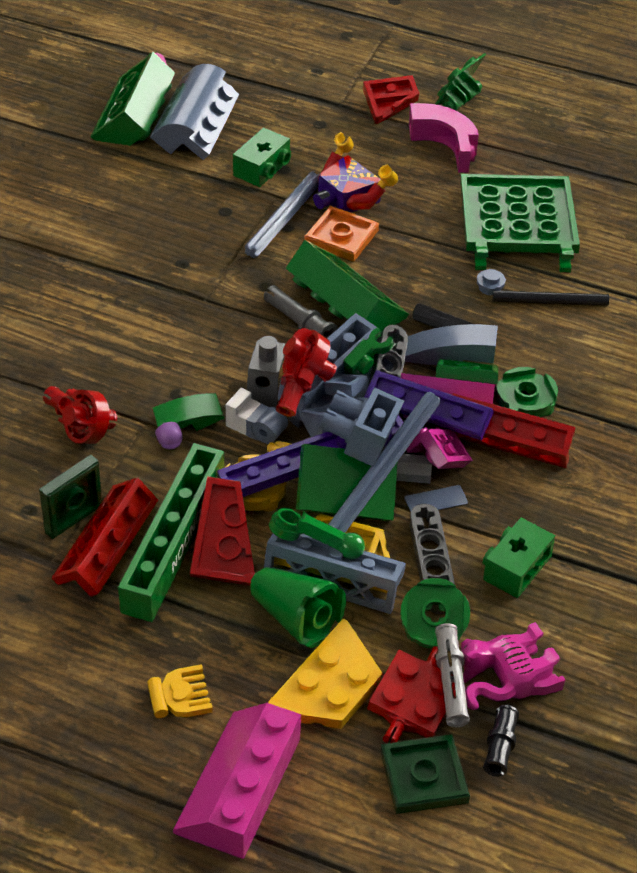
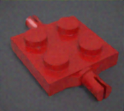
(411, 696)

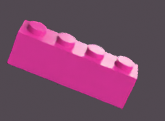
(240, 779)

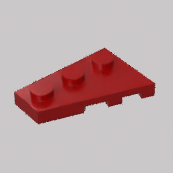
(222, 537)

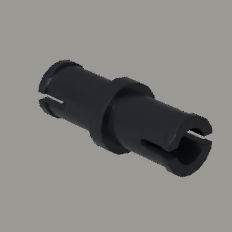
(501, 740)

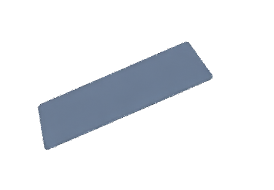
(438, 498)

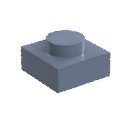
(346, 383)

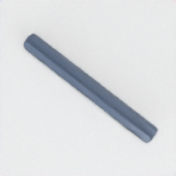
(282, 215)

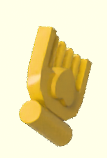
(177, 694)

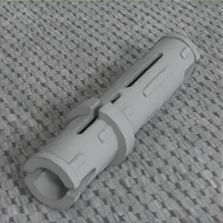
(455, 708)

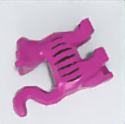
(513, 665)

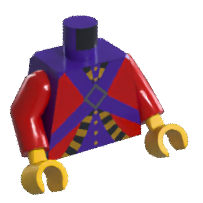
(348, 183)

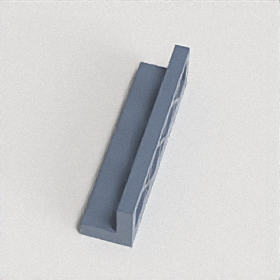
(364, 572)

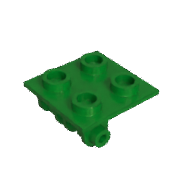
(461, 85)

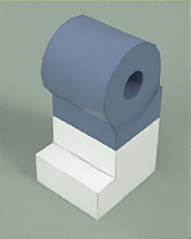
(254, 418)

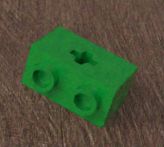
(261, 157)
(518, 557)

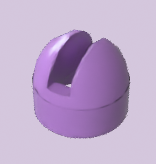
(169, 435)

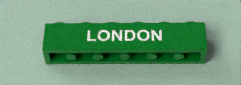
(168, 536)

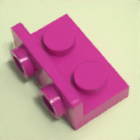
(441, 448)

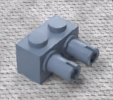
(371, 423)

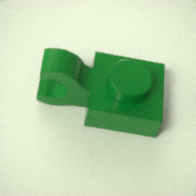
(362, 356)

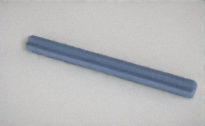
(385, 462)

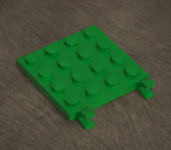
(519, 216)

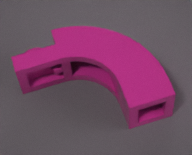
(445, 126)

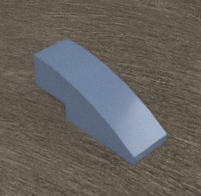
(453, 342)

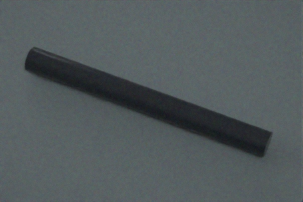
(550, 298)

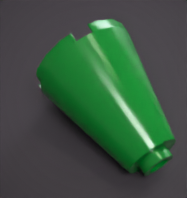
(300, 603)

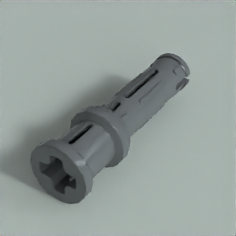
(304, 318)

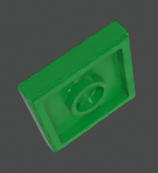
(467, 371)

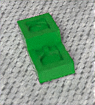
(196, 409)

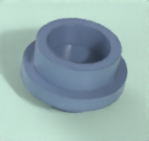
(490, 280)

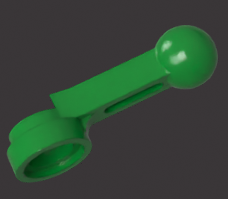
(290, 525)

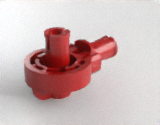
(303, 360)
(78, 415)

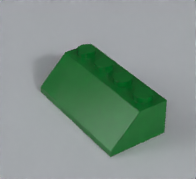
(134, 102)
(342, 287)

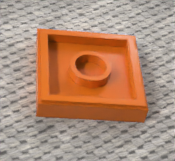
(342, 233)

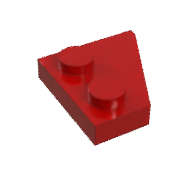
(389, 96)

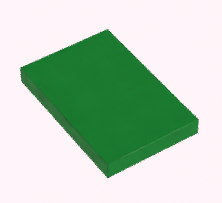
(331, 476)

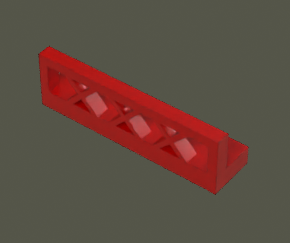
(525, 435)
(107, 536)

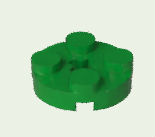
(519, 379)
(421, 598)

